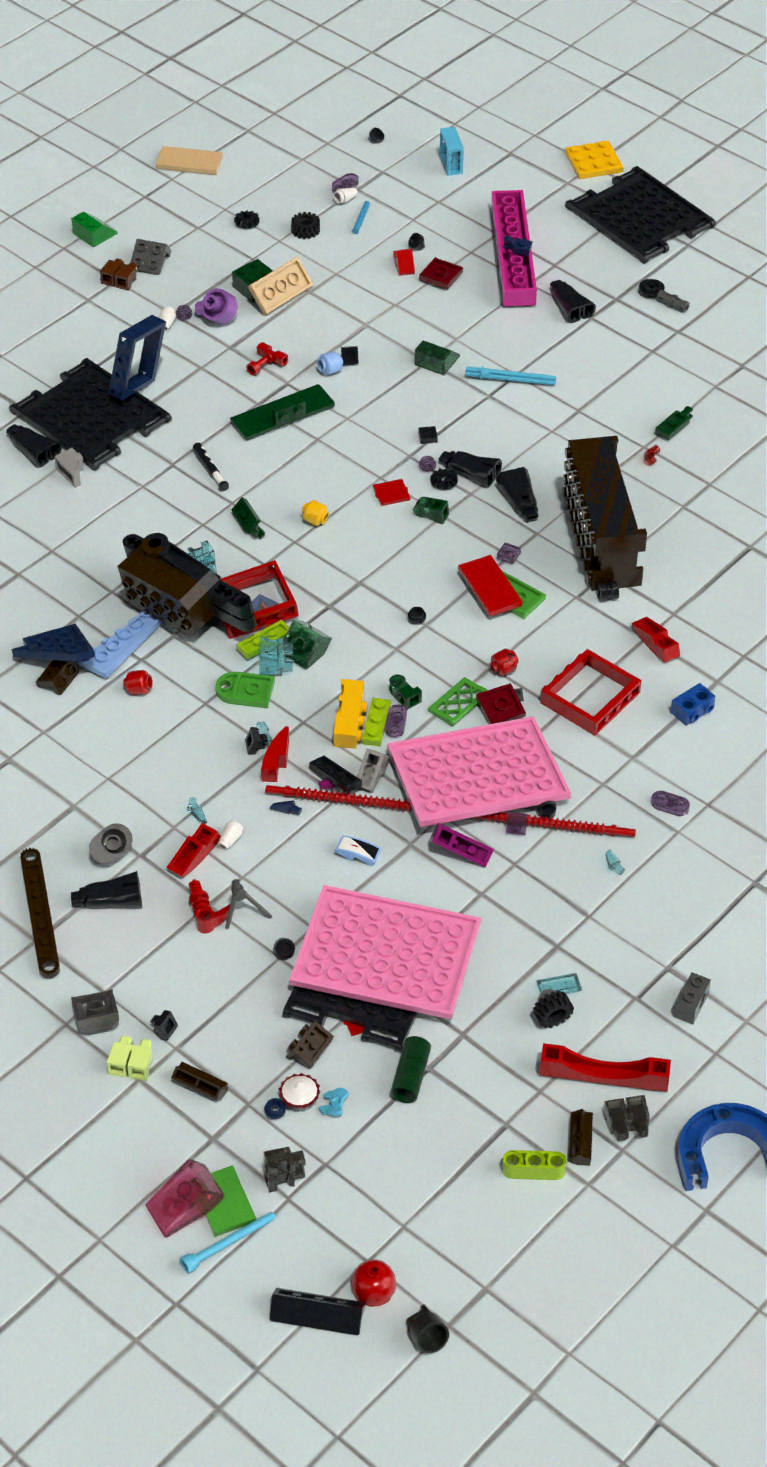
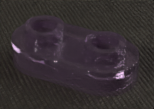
(347, 181)
(396, 720)
(670, 803)

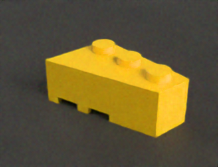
(350, 714)

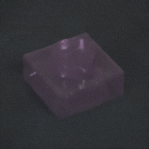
(508, 553)
(517, 823)

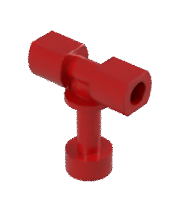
(268, 357)

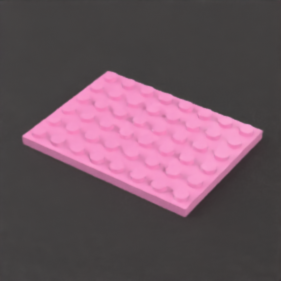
(477, 771)
(386, 952)

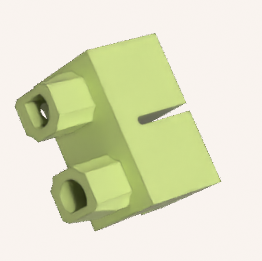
(130, 1059)

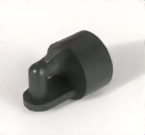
(427, 1330)

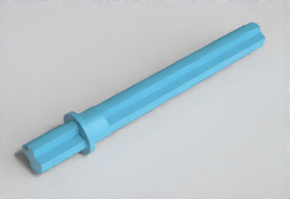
(510, 375)

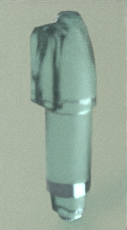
(263, 729)

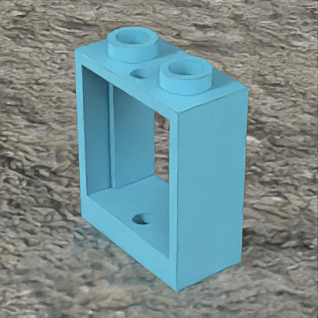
(451, 151)

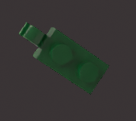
(674, 423)
(247, 517)

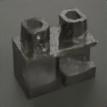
(627, 1116)
(282, 1167)

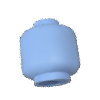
(329, 363)

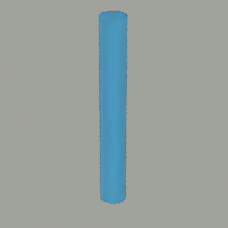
(356, 228)

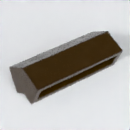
(200, 1081)
(581, 1137)

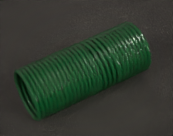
(410, 1069)

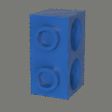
(693, 704)

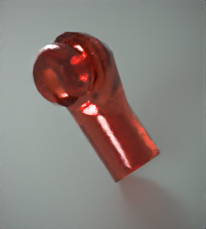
(650, 453)

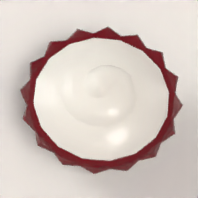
(299, 1091)

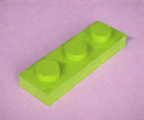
(250, 646)
(376, 722)

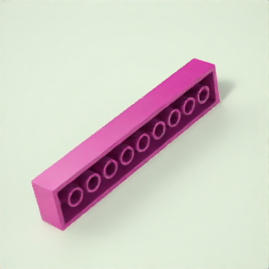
(515, 270)

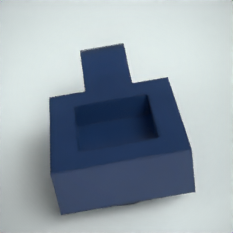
(520, 246)

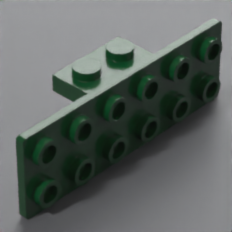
(282, 411)

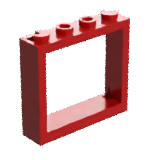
(270, 615)
(591, 723)

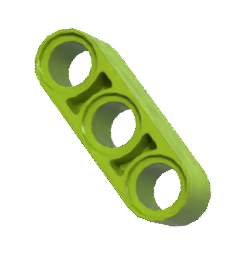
(525, 1170)

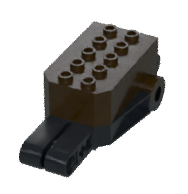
(179, 587)

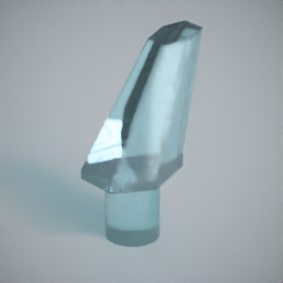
(196, 810)
(614, 862)

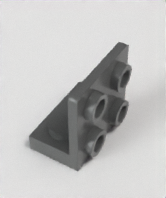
(150, 256)

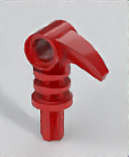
(205, 917)

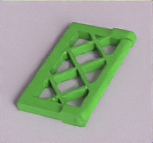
(455, 690)

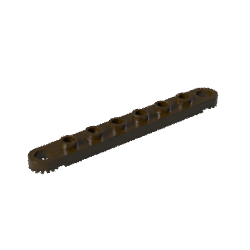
(40, 913)

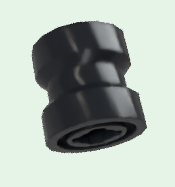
(607, 591)

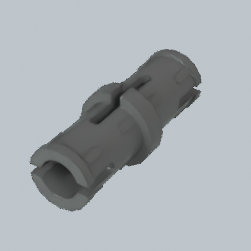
(673, 300)

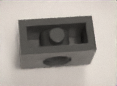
(692, 998)

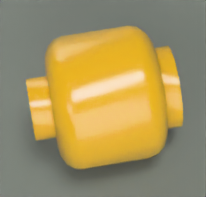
(315, 512)

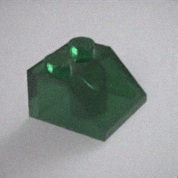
(435, 357)
(308, 643)

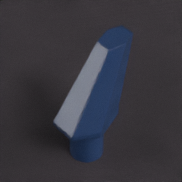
(286, 807)

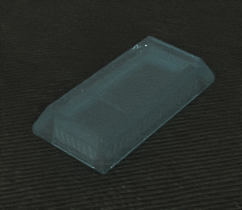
(566, 983)

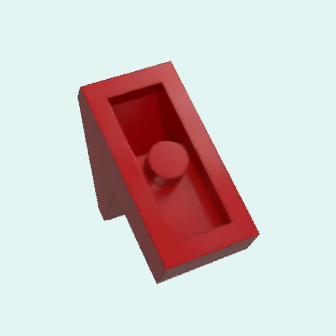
(404, 261)

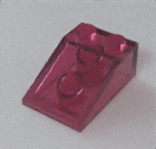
(184, 1198)

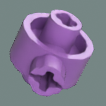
(217, 306)

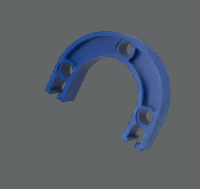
(708, 1123)

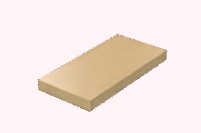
(189, 160)
(280, 285)

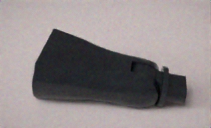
(572, 302)
(34, 445)
(481, 469)
(518, 488)
(116, 892)

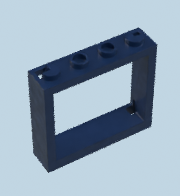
(152, 331)

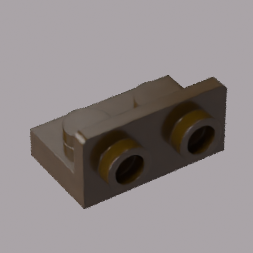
(58, 675)
(310, 1044)

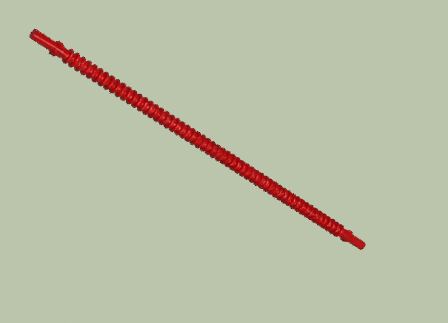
(288, 791)

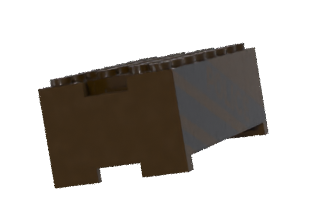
(602, 513)

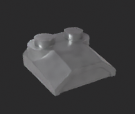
(95, 1011)

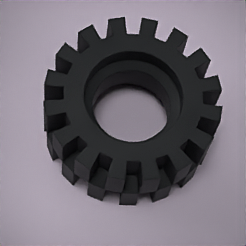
(305, 225)
(553, 1009)

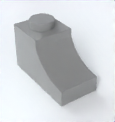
(69, 466)
(372, 768)

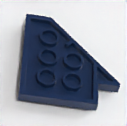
(57, 644)

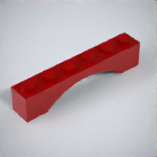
(645, 1073)

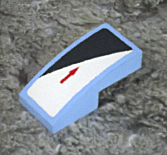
(357, 848)

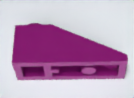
(461, 844)

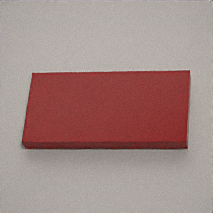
(490, 585)

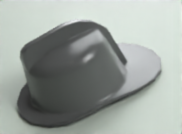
(110, 843)

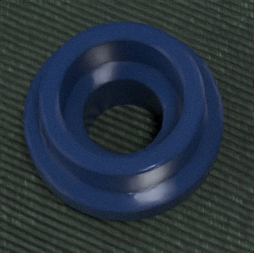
(275, 1103)

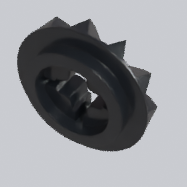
(242, 219)
(646, 287)
(449, 482)

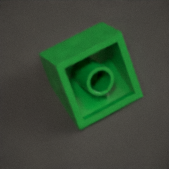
(91, 229)

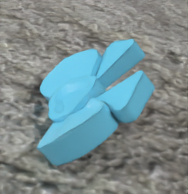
(336, 1099)

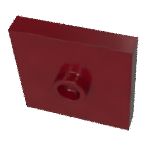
(441, 273)
(500, 704)

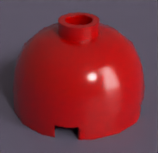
(373, 1283)

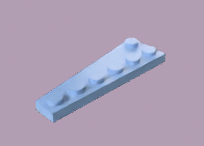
(121, 645)

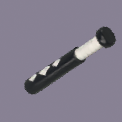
(210, 466)

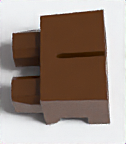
(118, 274)

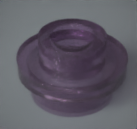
(183, 312)
(427, 463)

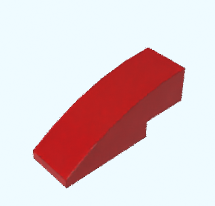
(656, 639)
(275, 756)
(194, 850)

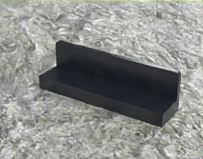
(316, 1311)

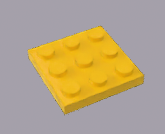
(594, 159)

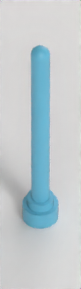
(190, 1261)

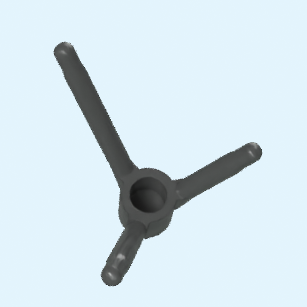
(239, 894)

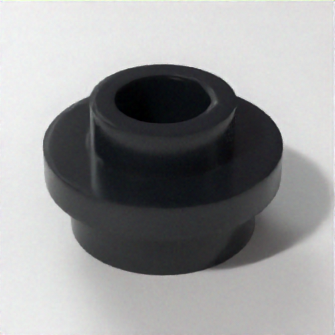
(416, 615)

